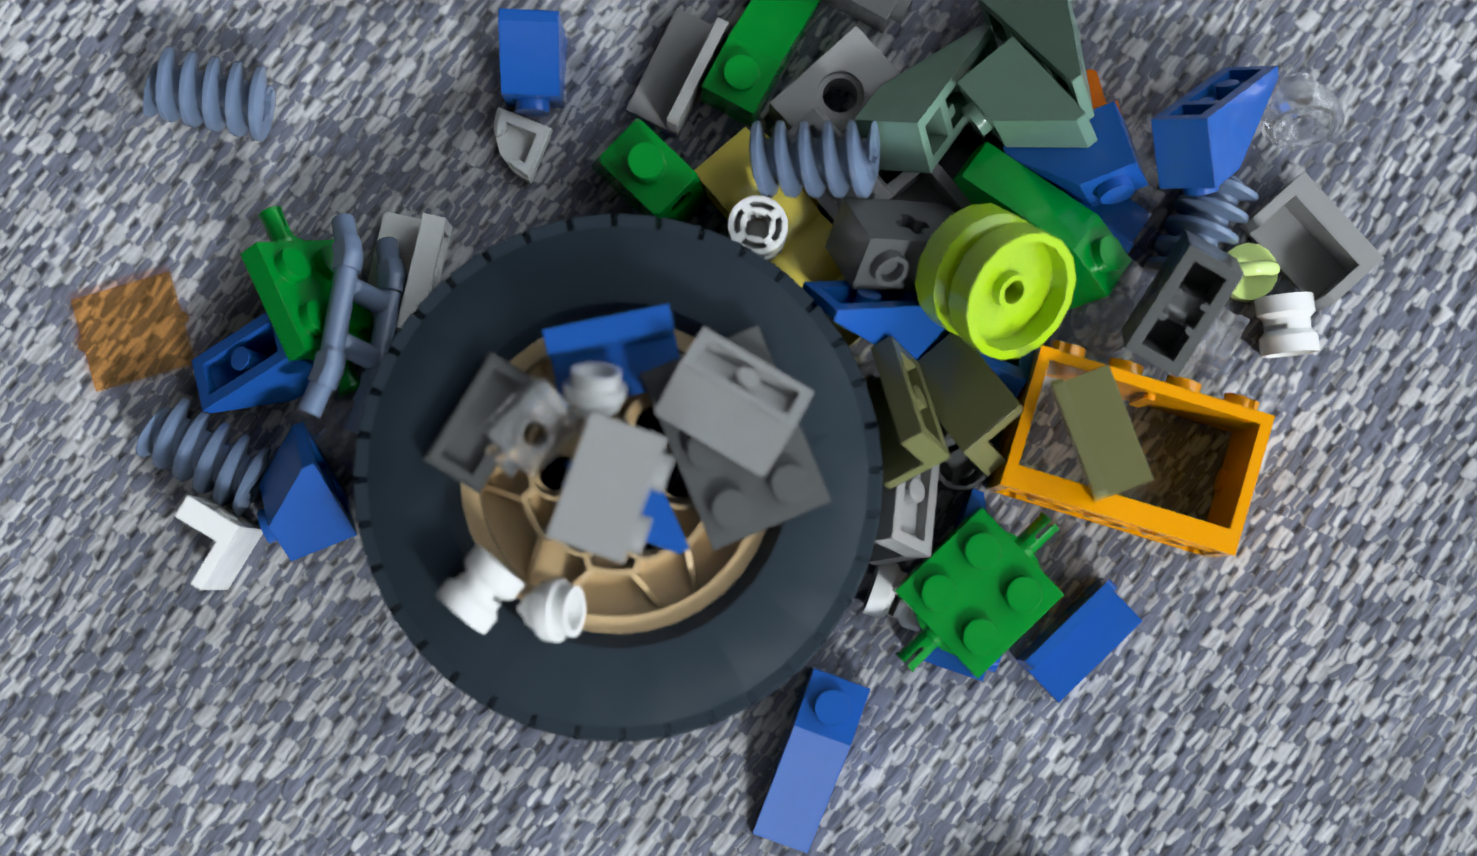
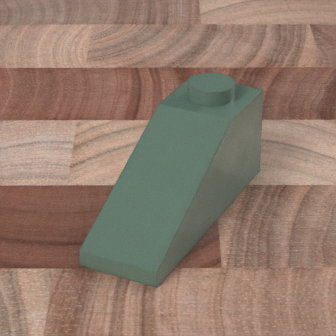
(1049, 35)
(922, 106)

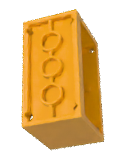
(1177, 396)

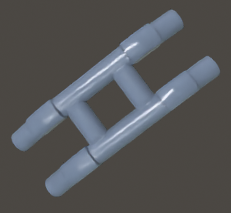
(345, 290)

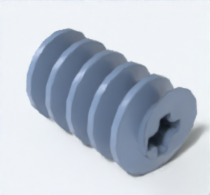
(209, 95)
(814, 161)
(1204, 217)
(204, 455)

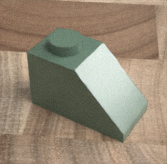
(1022, 103)

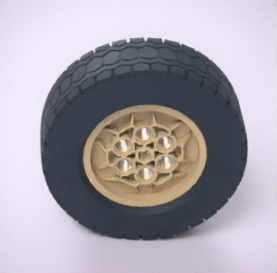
(667, 633)

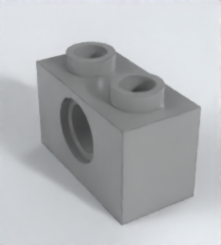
(849, 65)

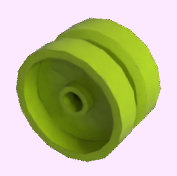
(995, 281)

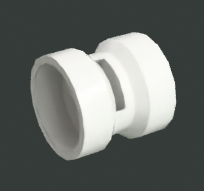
(762, 237)
(1287, 324)
(480, 589)
(882, 600)

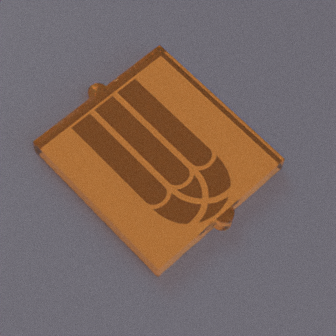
(133, 331)

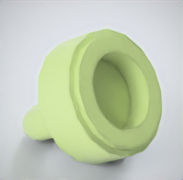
(1259, 271)

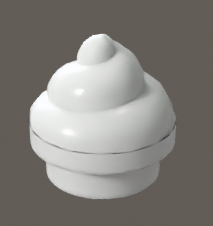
(595, 388)
(554, 610)

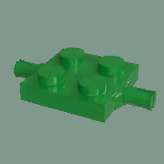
(295, 290)
(977, 592)

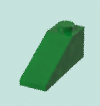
(756, 56)
(1096, 253)

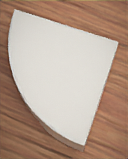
(521, 142)

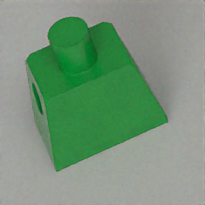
(651, 175)

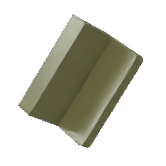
(969, 399)
(904, 415)
(1101, 433)

